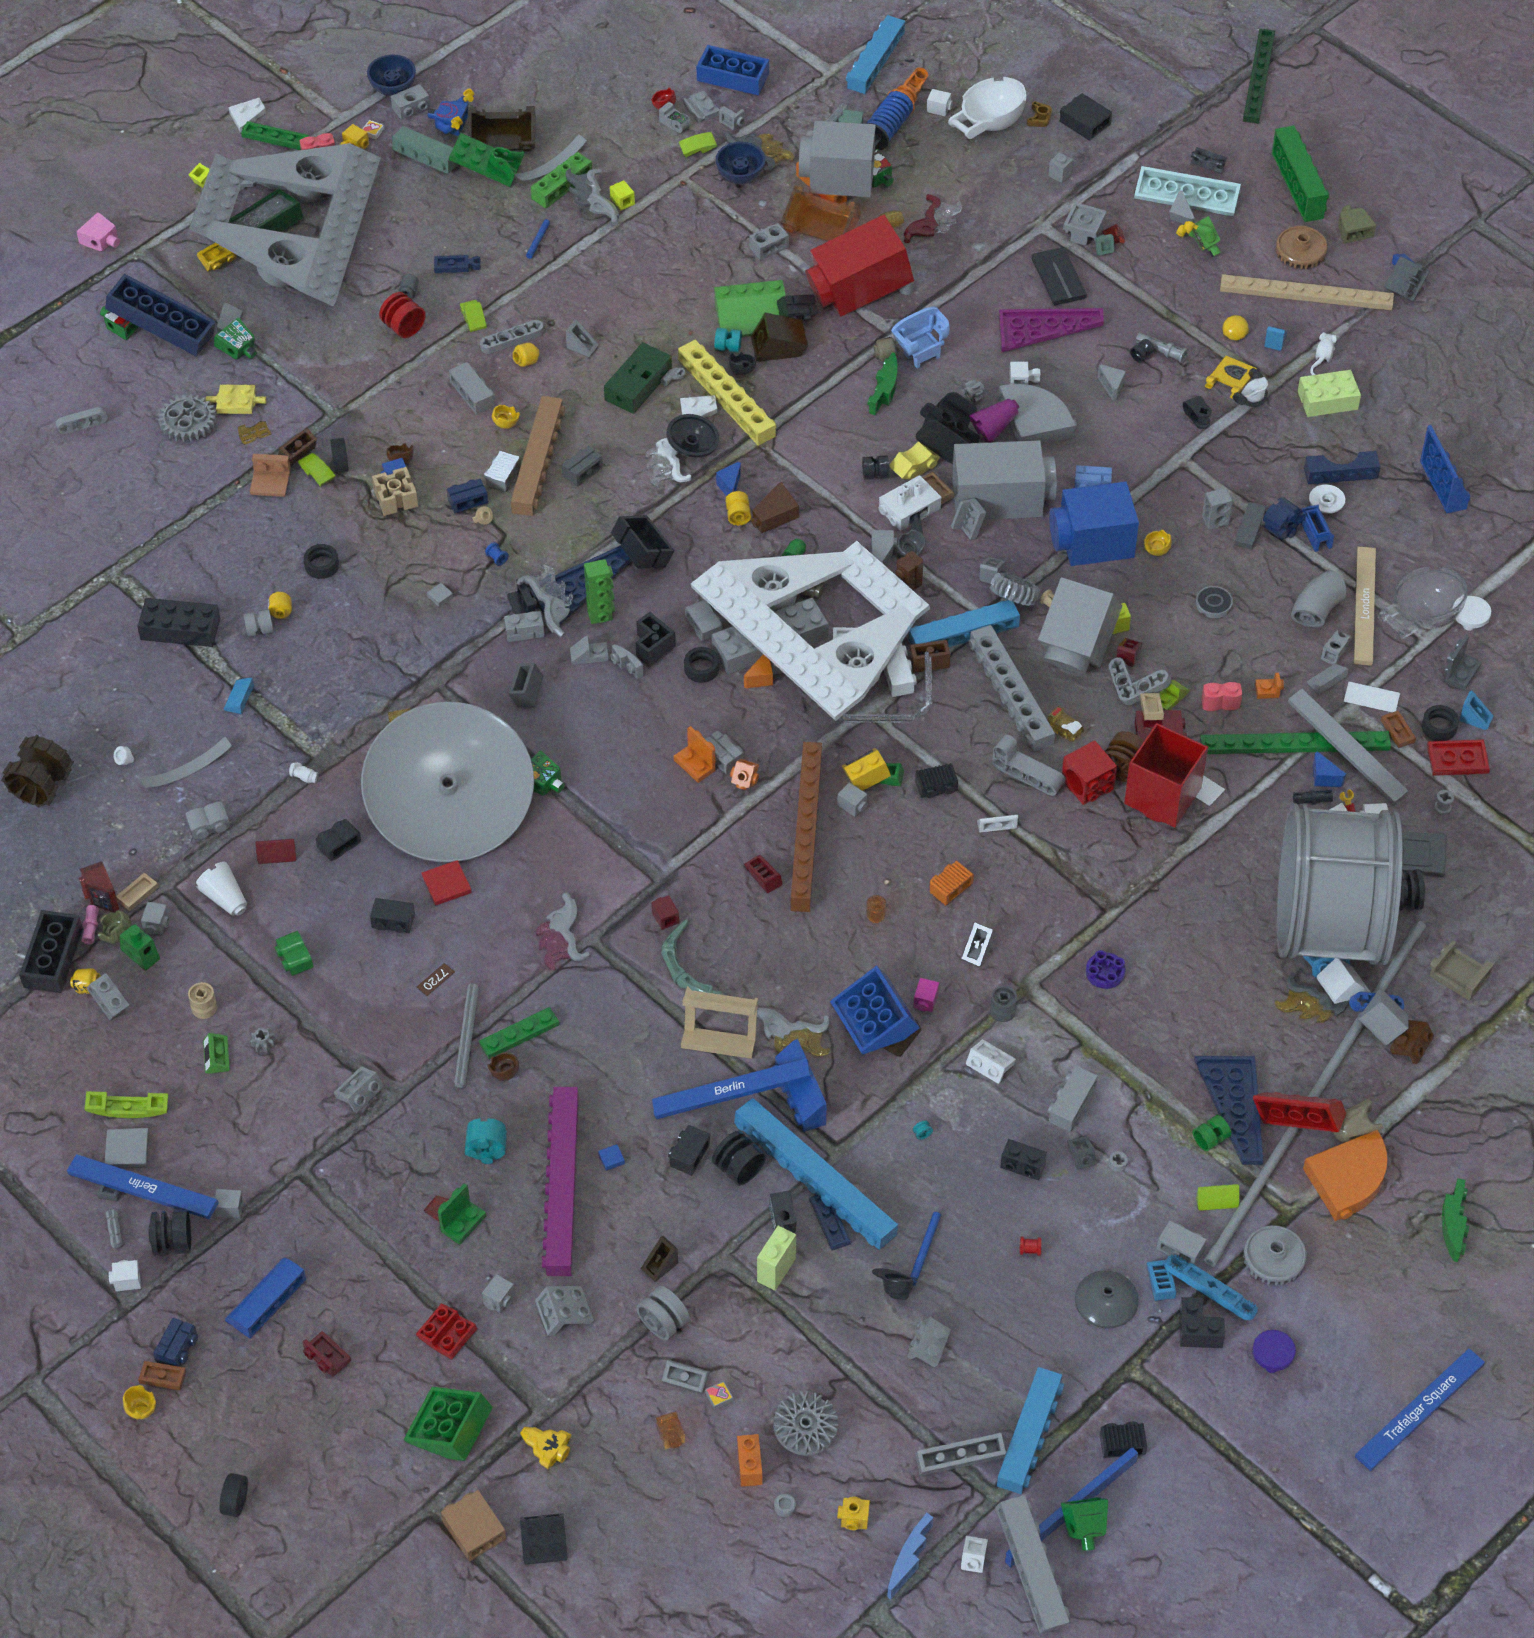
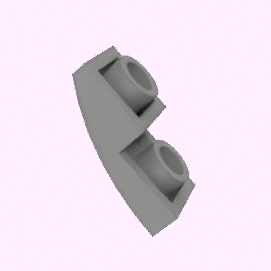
(626, 659)

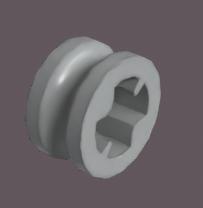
(1113, 1164)

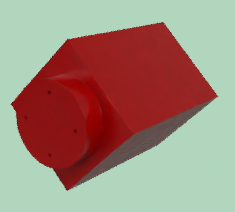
(859, 266)

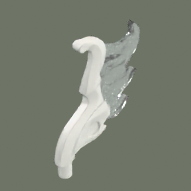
(664, 463)

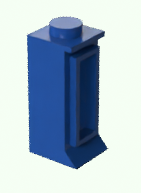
(1314, 537)

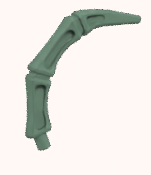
(678, 974)

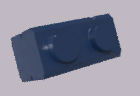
(467, 495)
(175, 1343)

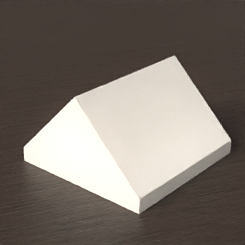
(1341, 981)

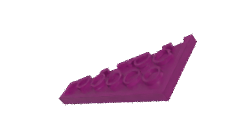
(1033, 326)

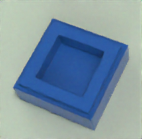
(611, 1157)

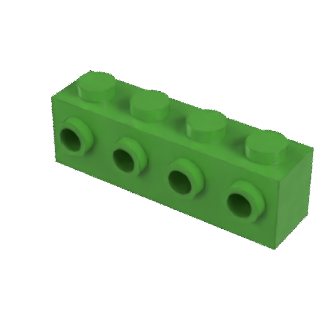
(555, 184)
(598, 591)

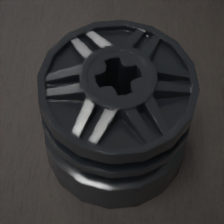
(1412, 890)
(739, 1158)
(170, 1232)

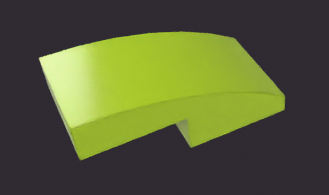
(700, 142)
(317, 468)

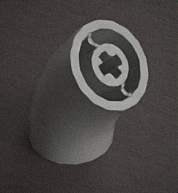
(1319, 599)

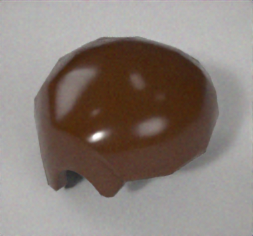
(396, 452)
(503, 1066)

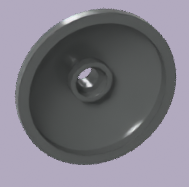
(1102, 1308)

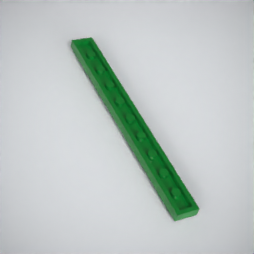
(1288, 742)

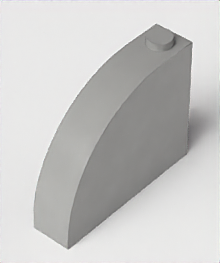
(1040, 414)

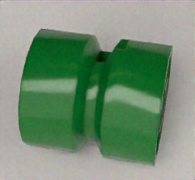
(1213, 1132)

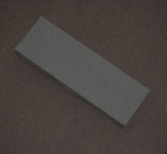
(1250, 525)

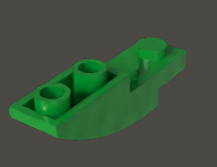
(886, 385)
(1454, 1222)

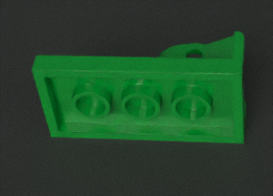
(486, 159)

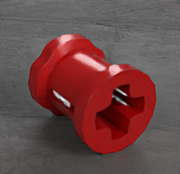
(1030, 1246)

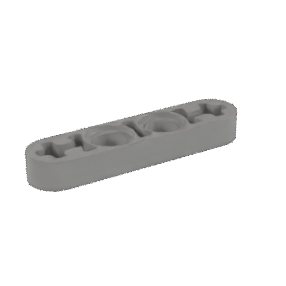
(513, 339)

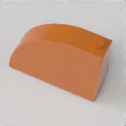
(1349, 1174)

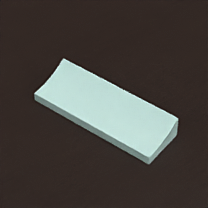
(1200, 192)

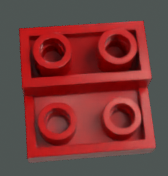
(446, 1331)

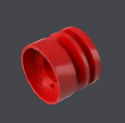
(402, 315)

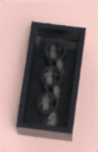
(179, 622)
(51, 951)

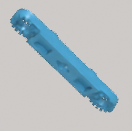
(1219, 1292)

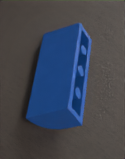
(266, 1297)

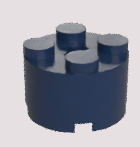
(1283, 519)

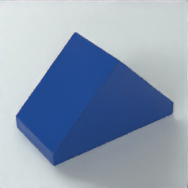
(728, 478)
(1326, 773)

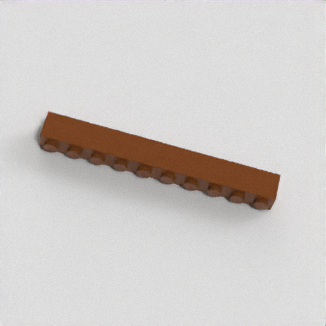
(806, 827)

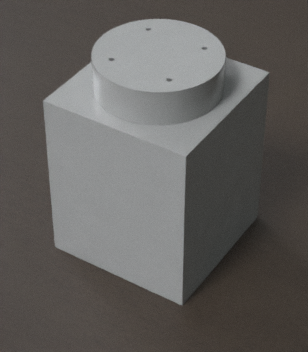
(839, 158)
(1079, 626)

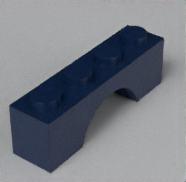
(1321, 470)

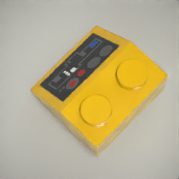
(866, 769)

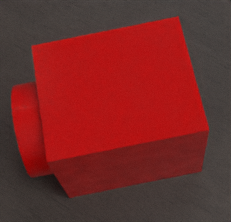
(1165, 775)

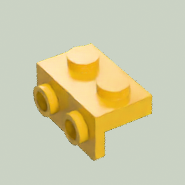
(214, 256)

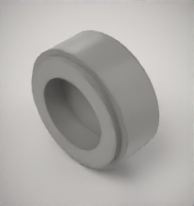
(785, 1505)

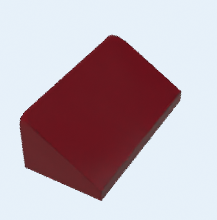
(275, 851)

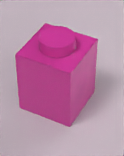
(926, 995)

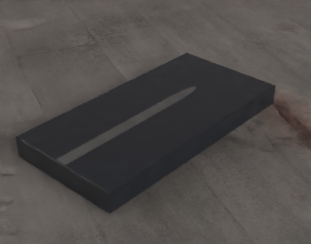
(1059, 276)

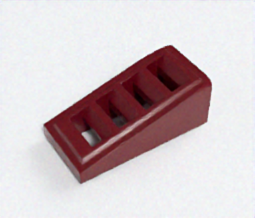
(767, 882)

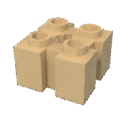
(395, 491)

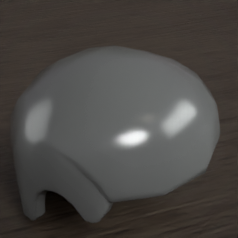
(911, 541)

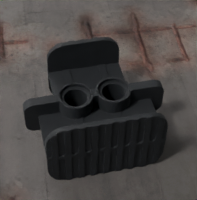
(947, 425)

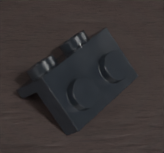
(521, 599)

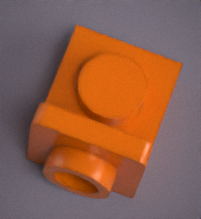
(1269, 687)

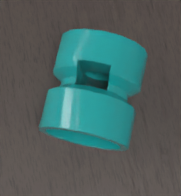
(728, 340)

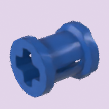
(496, 554)

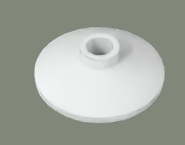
(1328, 497)

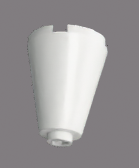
(222, 889)

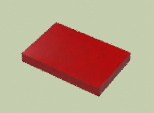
(1458, 757)

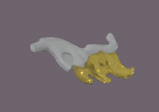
(785, 1032)

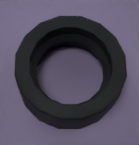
(339, 455)
(321, 572)
(701, 675)
(1442, 712)
(233, 1495)

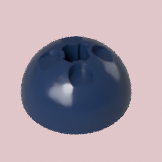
(391, 74)
(740, 162)

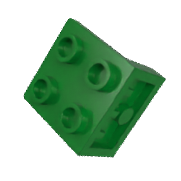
(459, 1215)

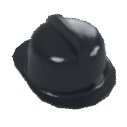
(895, 1283)

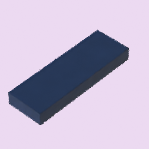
(830, 1224)

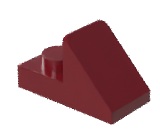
(1128, 651)

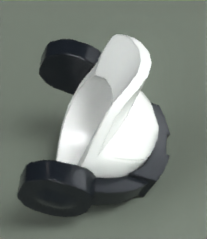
(1254, 392)

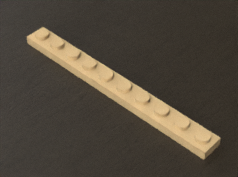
(1306, 292)

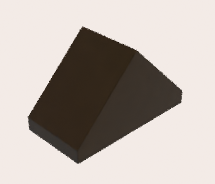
(661, 1259)

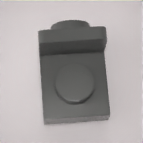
(1082, 1151)

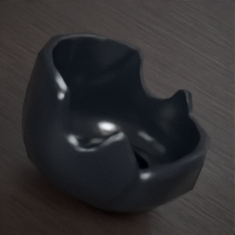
(742, 363)

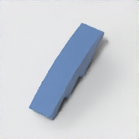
(907, 1560)

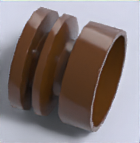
(1122, 750)

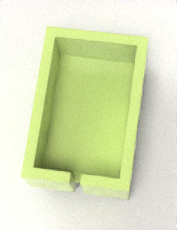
(1329, 393)

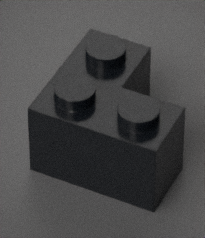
(654, 640)
(1199, 1330)

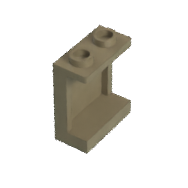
(1459, 971)

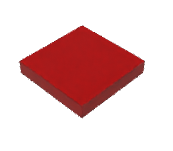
(446, 882)

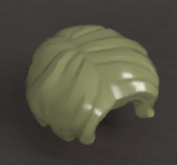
(113, 926)

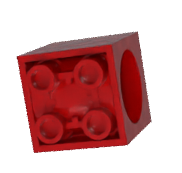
(1089, 772)

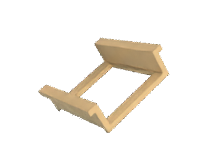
(717, 1041)

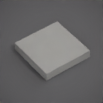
(127, 1147)

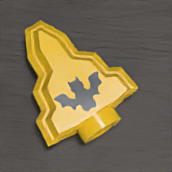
(547, 1445)

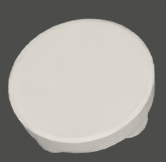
(1475, 613)

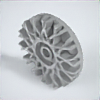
(1275, 1254)
(806, 1410)

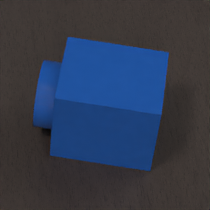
(1095, 524)

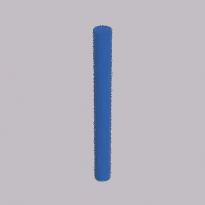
(925, 1246)

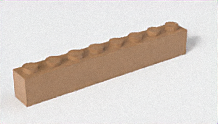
(537, 456)

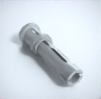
(1168, 349)

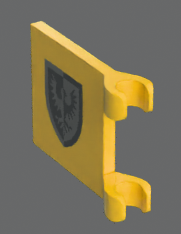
(1232, 373)

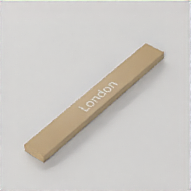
(1364, 606)

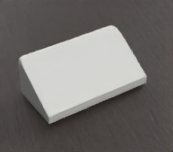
(998, 823)

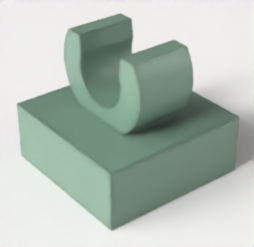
(1104, 244)

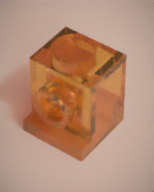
(665, 1425)

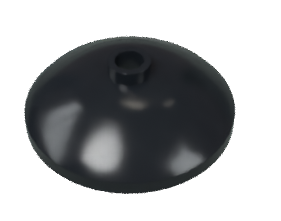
(692, 435)

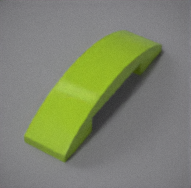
(126, 1107)

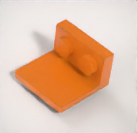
(697, 757)

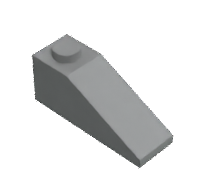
(883, 544)

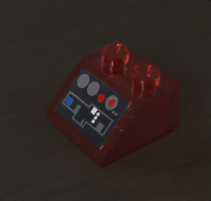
(98, 887)

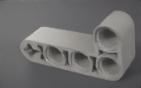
(1025, 768)

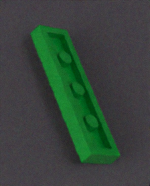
(272, 135)
(519, 1032)

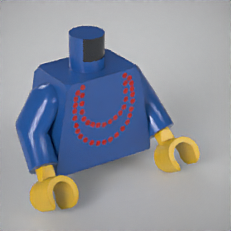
(452, 115)

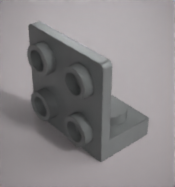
(1460, 666)

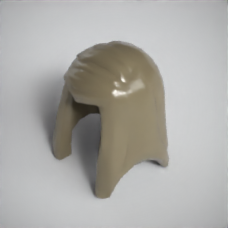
(1357, 1122)

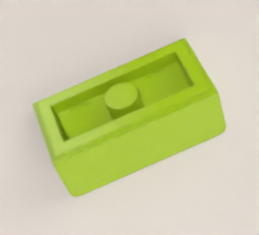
(1218, 1197)

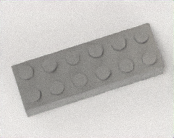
(738, 652)

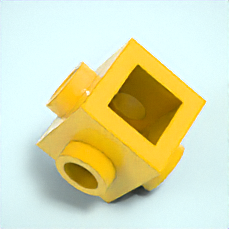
(854, 1513)

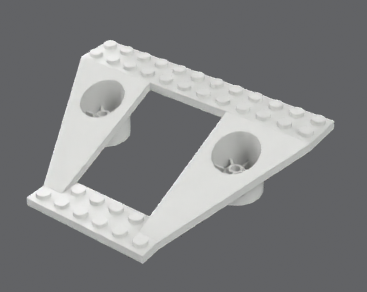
(738, 595)

